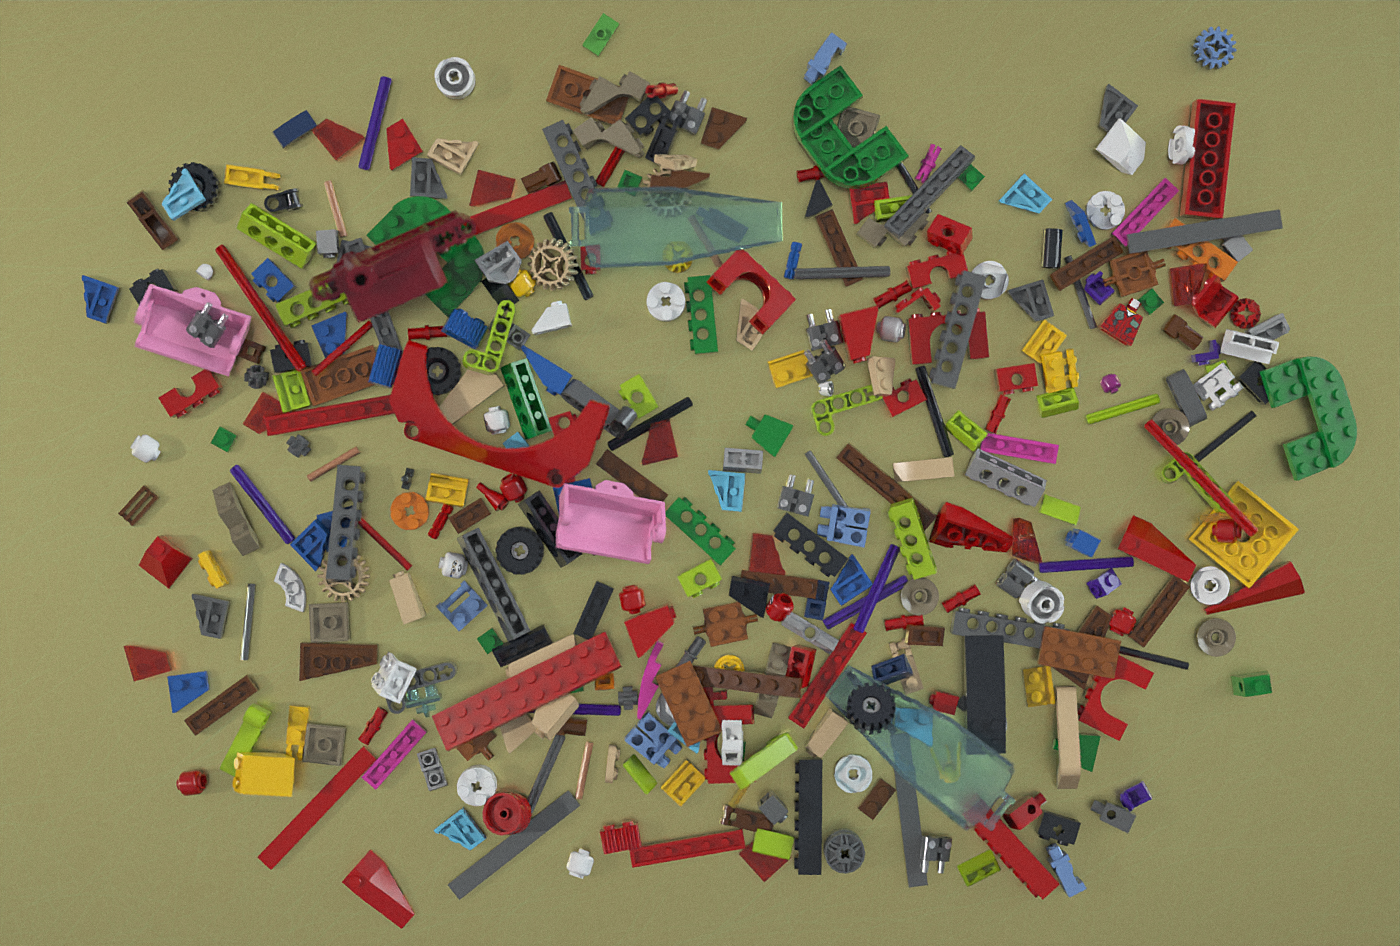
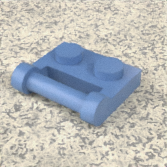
(465, 611)

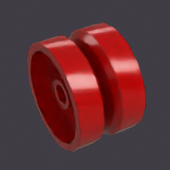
(506, 813)

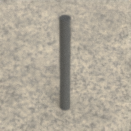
(1083, 299)
(824, 477)
(247, 621)

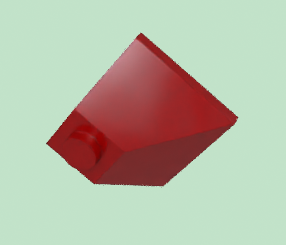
(164, 561)

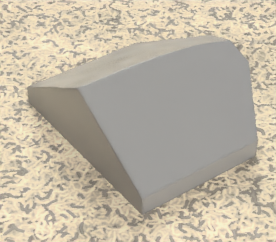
(500, 264)

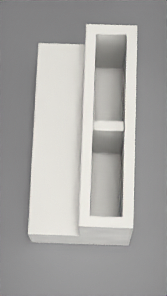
(1248, 346)

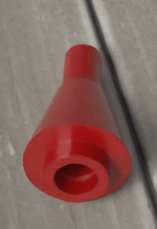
(495, 498)

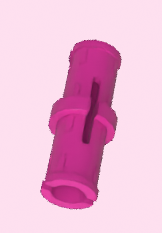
(928, 163)

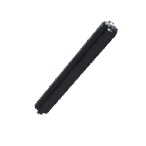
(579, 277)
(934, 411)
(644, 426)

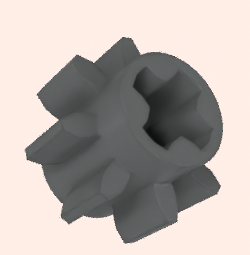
(256, 376)
(298, 445)
(627, 698)

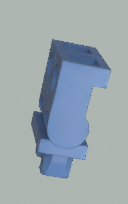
(818, 67)
(839, 528)
(658, 743)
(1059, 861)

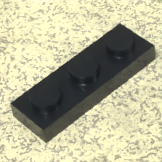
(593, 610)
(522, 646)

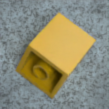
(264, 773)

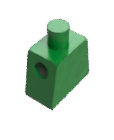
(769, 432)
(1253, 684)
(1088, 749)

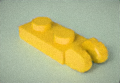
(249, 177)
(296, 729)

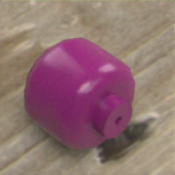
(1110, 383)

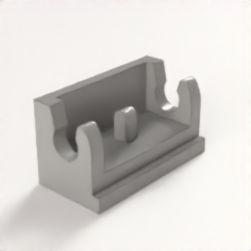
(1270, 328)
(743, 460)

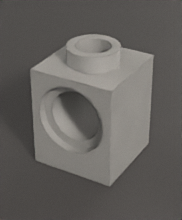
(327, 243)
(1236, 247)

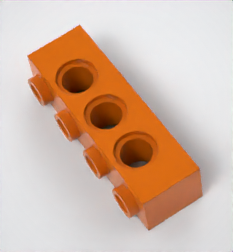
(1224, 262)

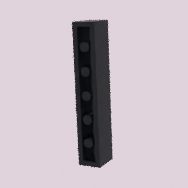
(809, 816)

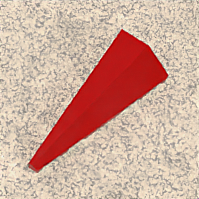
(1274, 585)

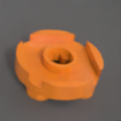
(515, 230)
(412, 521)

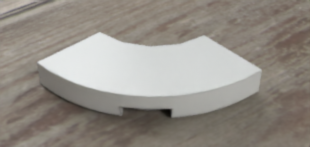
(293, 587)

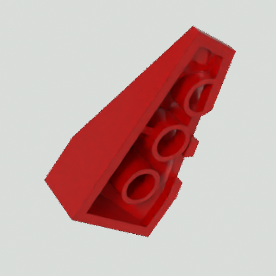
(963, 528)
(1151, 546)
(378, 888)

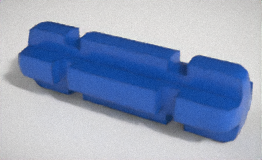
(792, 260)

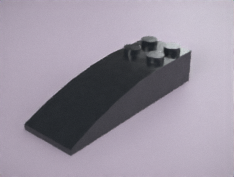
(985, 689)

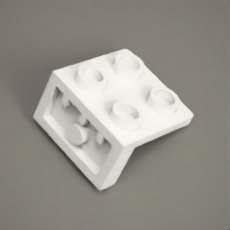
(392, 678)

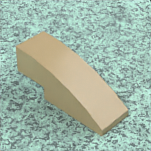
(923, 469)

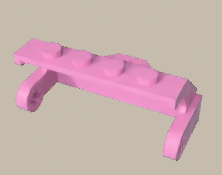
(164, 324)
(609, 521)

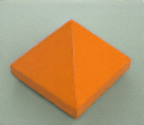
(605, 683)

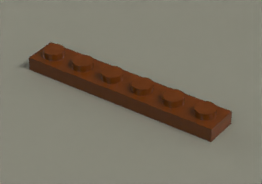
(881, 481)
(749, 681)

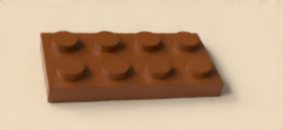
(570, 88)
(342, 377)
(1079, 652)
(688, 704)

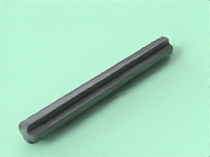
(842, 272)
(545, 770)

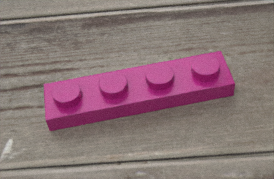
(1145, 210)
(1020, 448)
(394, 754)

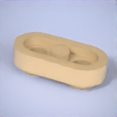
(611, 771)

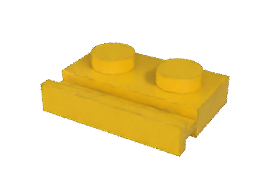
(1043, 341)
(789, 369)
(447, 490)
(216, 576)
(1038, 686)
(683, 782)

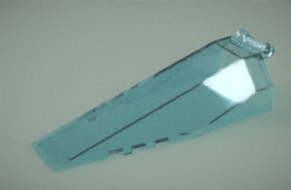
(670, 225)
(936, 756)

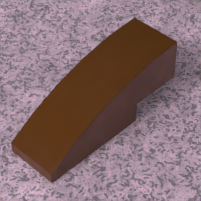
(679, 179)
(152, 219)

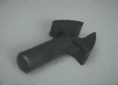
(406, 479)

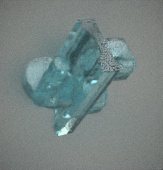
(415, 700)

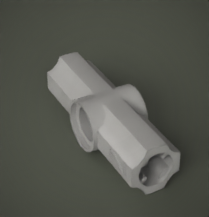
(820, 639)

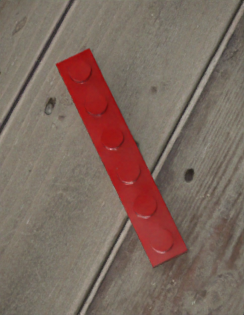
(826, 676)
(687, 848)

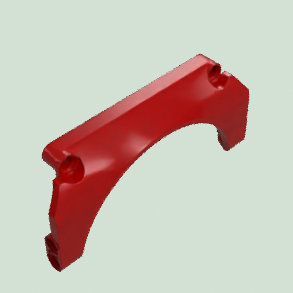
(563, 454)

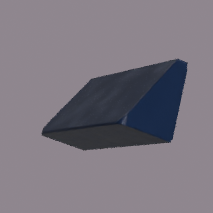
(892, 670)

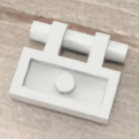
(1215, 380)

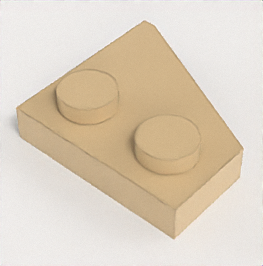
(452, 153)
(675, 161)
(746, 333)
(881, 374)

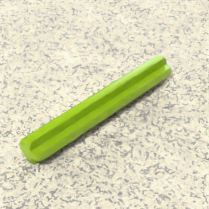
(1123, 409)

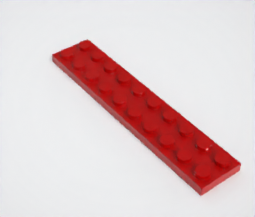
(526, 691)

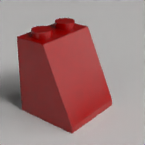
(858, 332)
(649, 627)

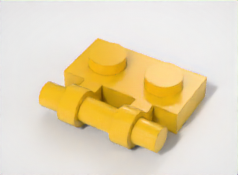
(1054, 373)

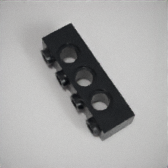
(545, 524)
(836, 559)

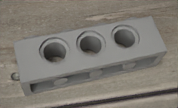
(1001, 469)

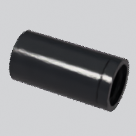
(1051, 248)

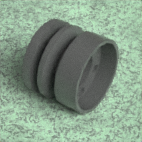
(844, 839)

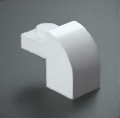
(732, 742)

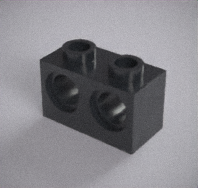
(643, 111)

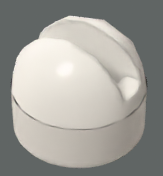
(205, 271)
(827, 388)

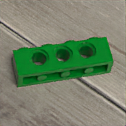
(708, 345)
(526, 398)
(718, 554)

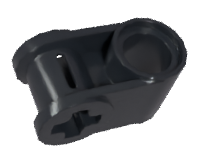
(285, 201)

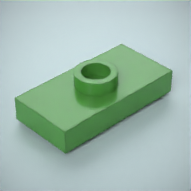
(600, 34)

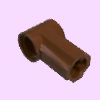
(545, 176)
(1178, 329)
(574, 726)

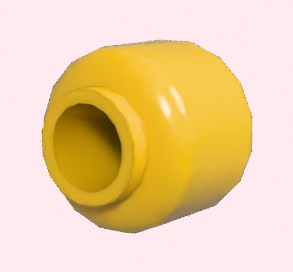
(523, 284)

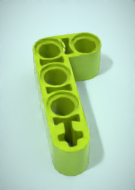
(494, 337)
(847, 404)
(1179, 471)
(247, 736)
(764, 760)

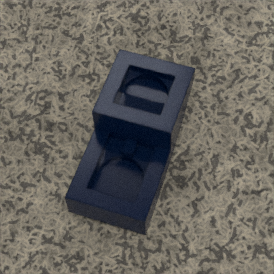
(294, 129)
(816, 607)

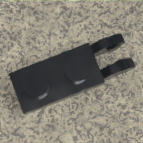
(664, 136)

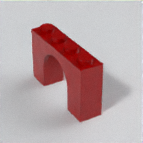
(743, 267)
(921, 329)
(1091, 710)
(715, 771)

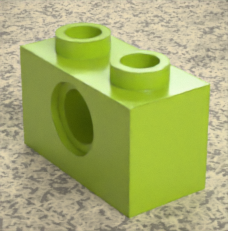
(634, 385)
(706, 568)

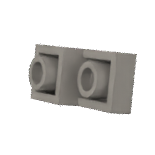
(516, 336)
(432, 769)

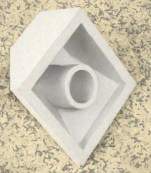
(1123, 147)
(553, 319)

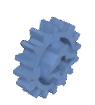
(1216, 39)

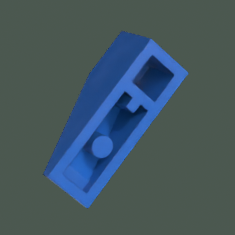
(549, 373)

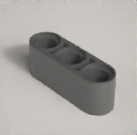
(1186, 397)

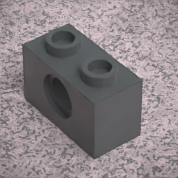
(773, 807)

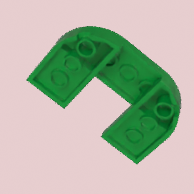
(828, 146)
(460, 271)
(1330, 407)

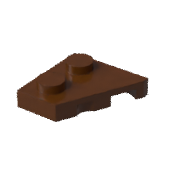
(721, 127)

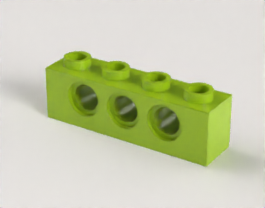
(276, 235)
(287, 308)
(916, 568)

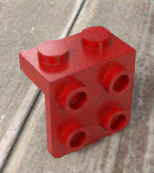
(930, 299)
(1213, 301)

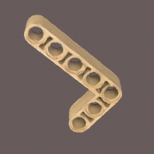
(1068, 738)

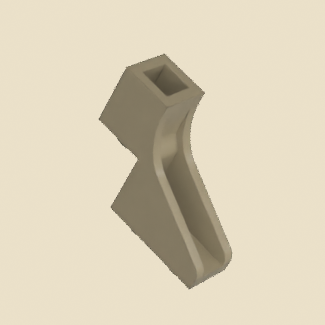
(605, 92)
(618, 135)
(874, 233)
(234, 518)
(776, 665)

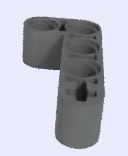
(617, 421)
(421, 681)

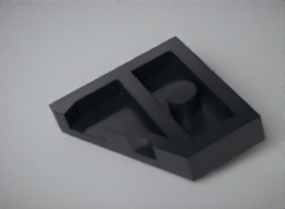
(750, 594)

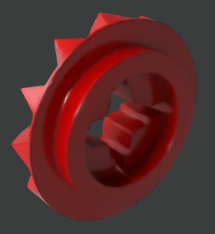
(1239, 320)

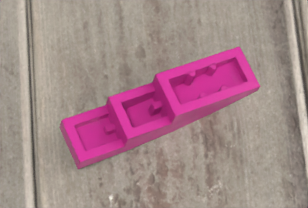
(648, 686)

